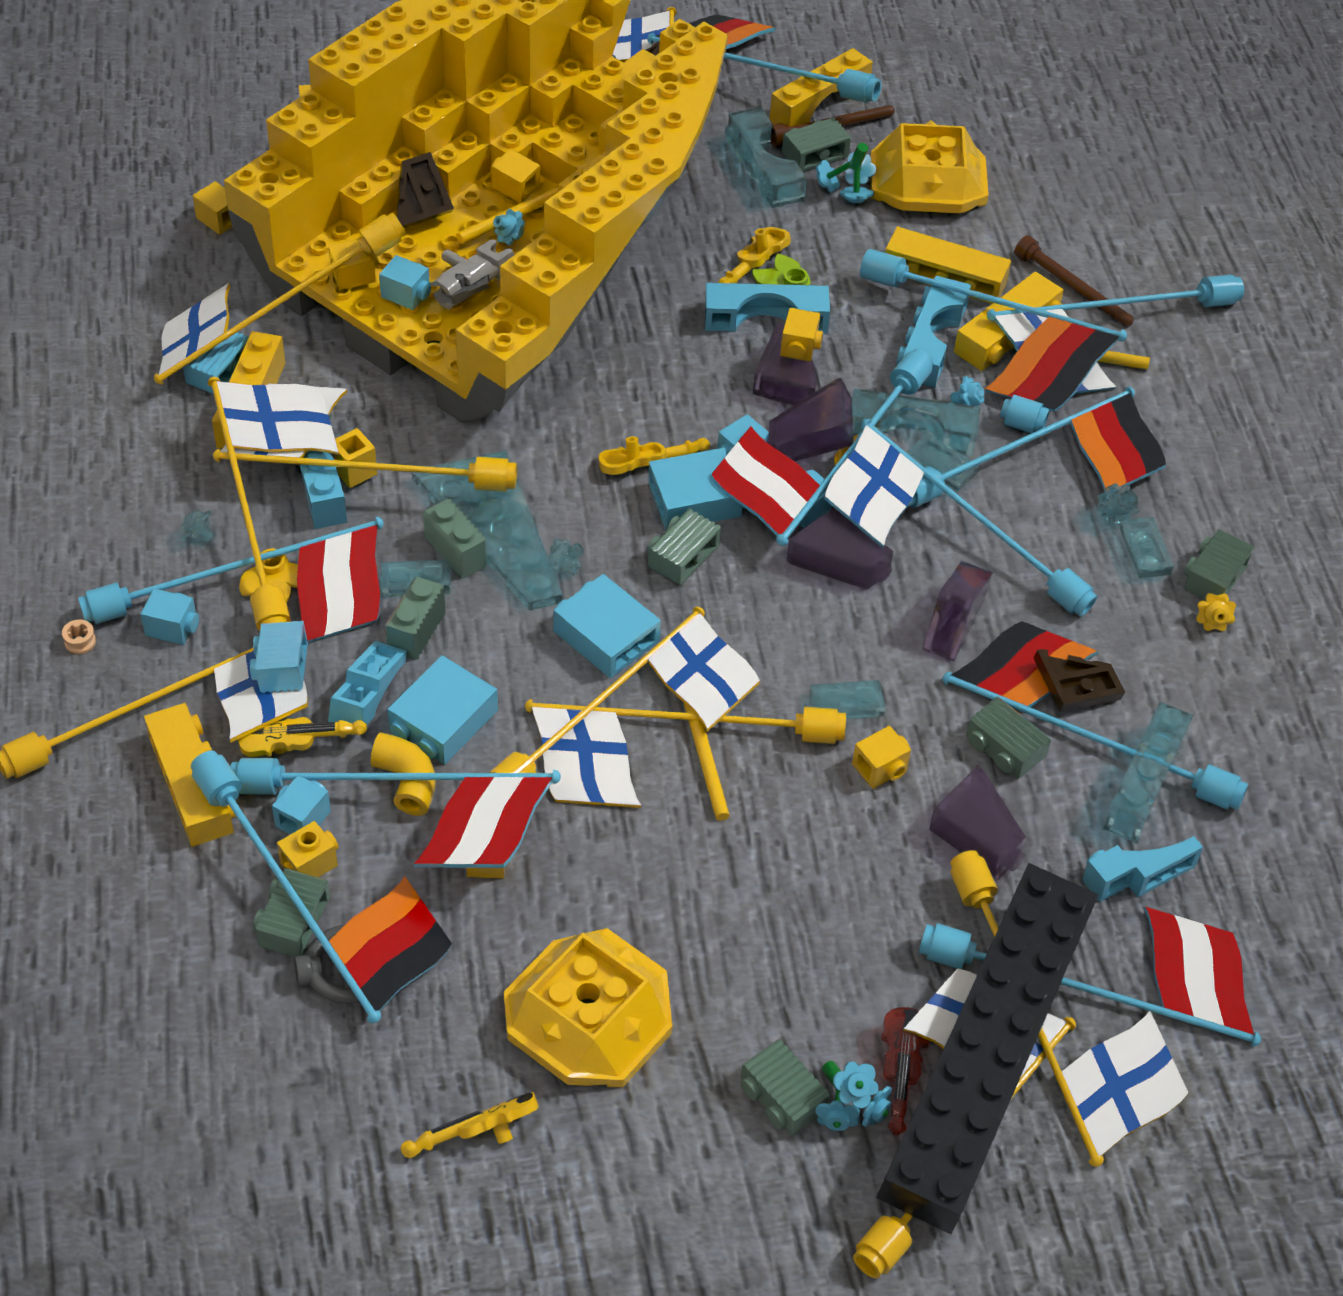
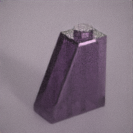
(783, 377)
(815, 424)
(840, 551)
(957, 610)
(979, 821)

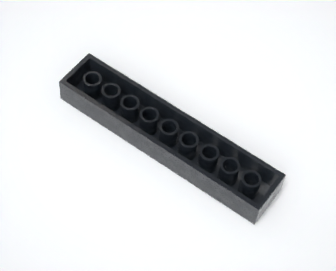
(987, 1050)

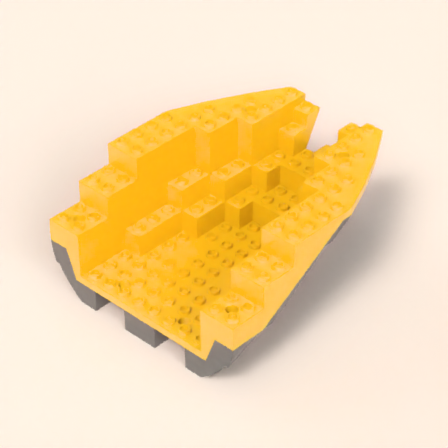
(468, 89)

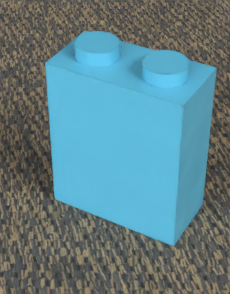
(687, 483)
(606, 625)
(443, 709)

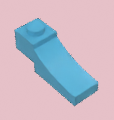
(366, 683)
(1140, 870)

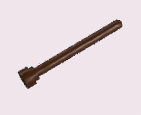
(779, 129)
(1029, 250)

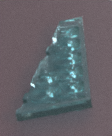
(509, 531)

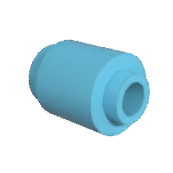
(1024, 414)

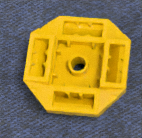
(929, 169)
(592, 1040)

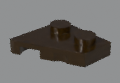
(421, 191)
(1078, 682)

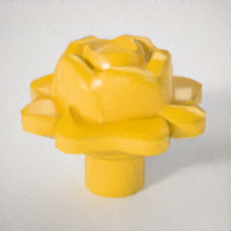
(1216, 612)

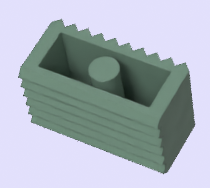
(816, 143)
(455, 538)
(683, 546)
(1218, 566)
(416, 617)
(1007, 738)
(281, 924)
(783, 1087)

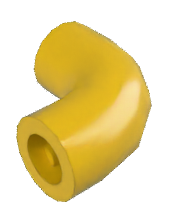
(403, 756)

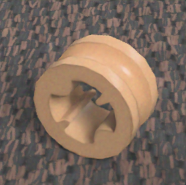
(79, 644)

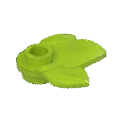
(785, 272)

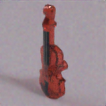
(901, 1062)

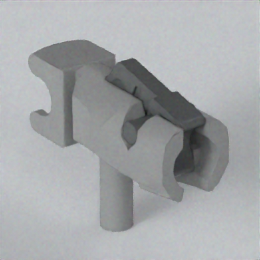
(469, 275)

